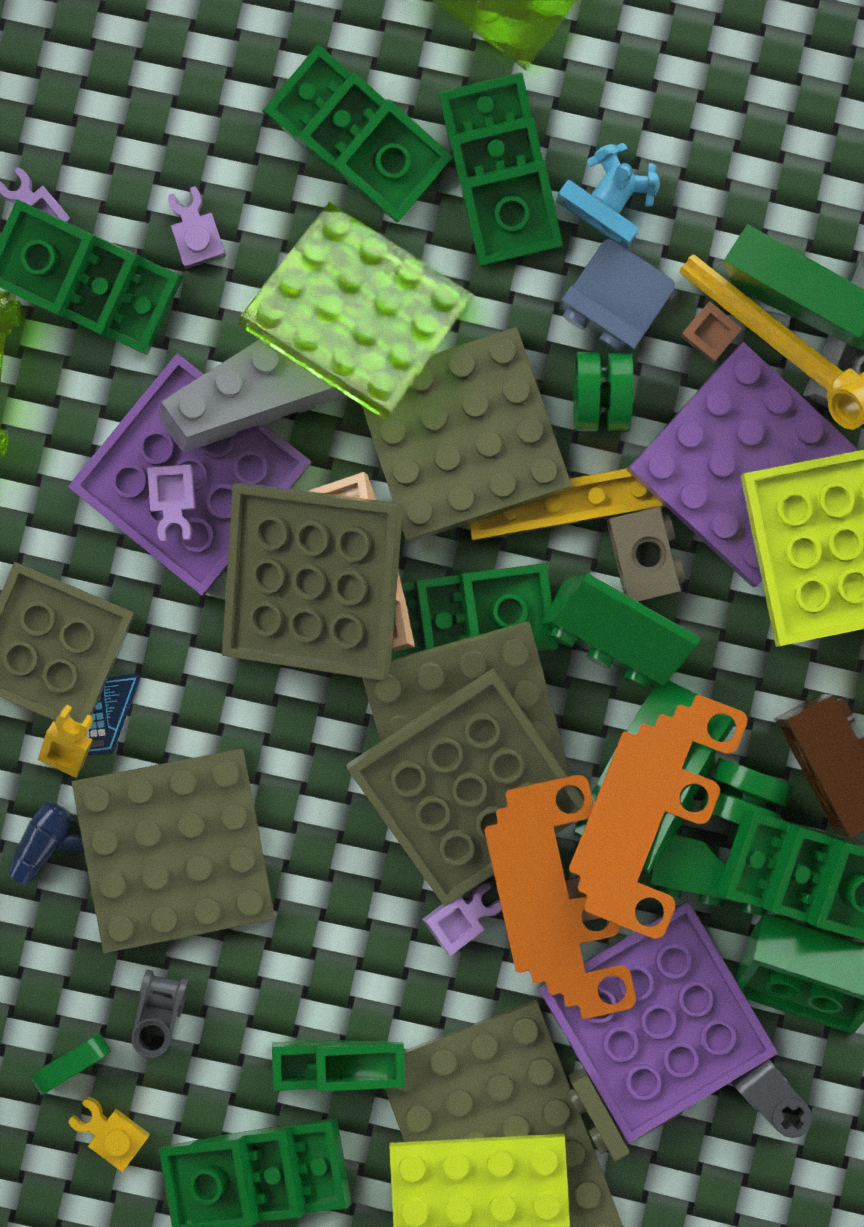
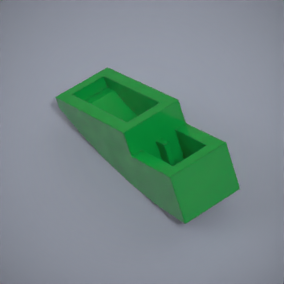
(337, 1065)

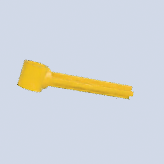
(844, 388)

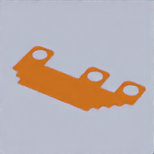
(634, 796)
(535, 901)

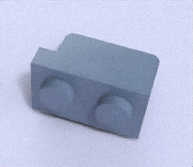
(617, 297)

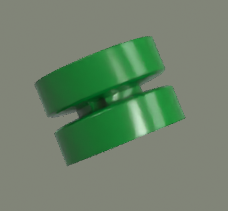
(603, 391)
(746, 791)

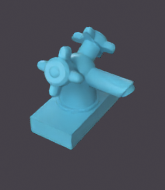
(609, 197)

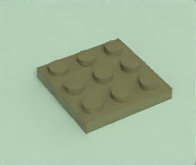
(56, 644)

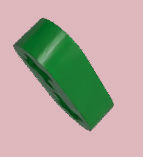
(70, 1064)

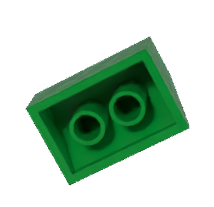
(618, 631)
(804, 973)

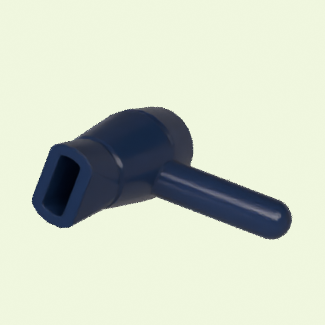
(41, 839)

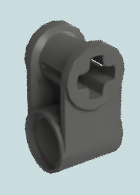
(159, 1011)
(770, 1093)

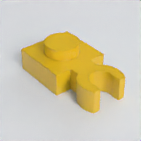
(66, 743)
(115, 1138)

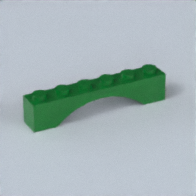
(694, 868)

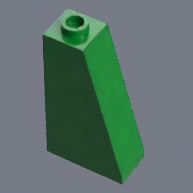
(796, 286)

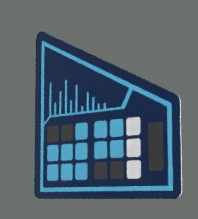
(111, 713)

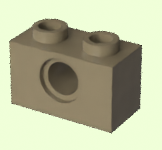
(626, 535)

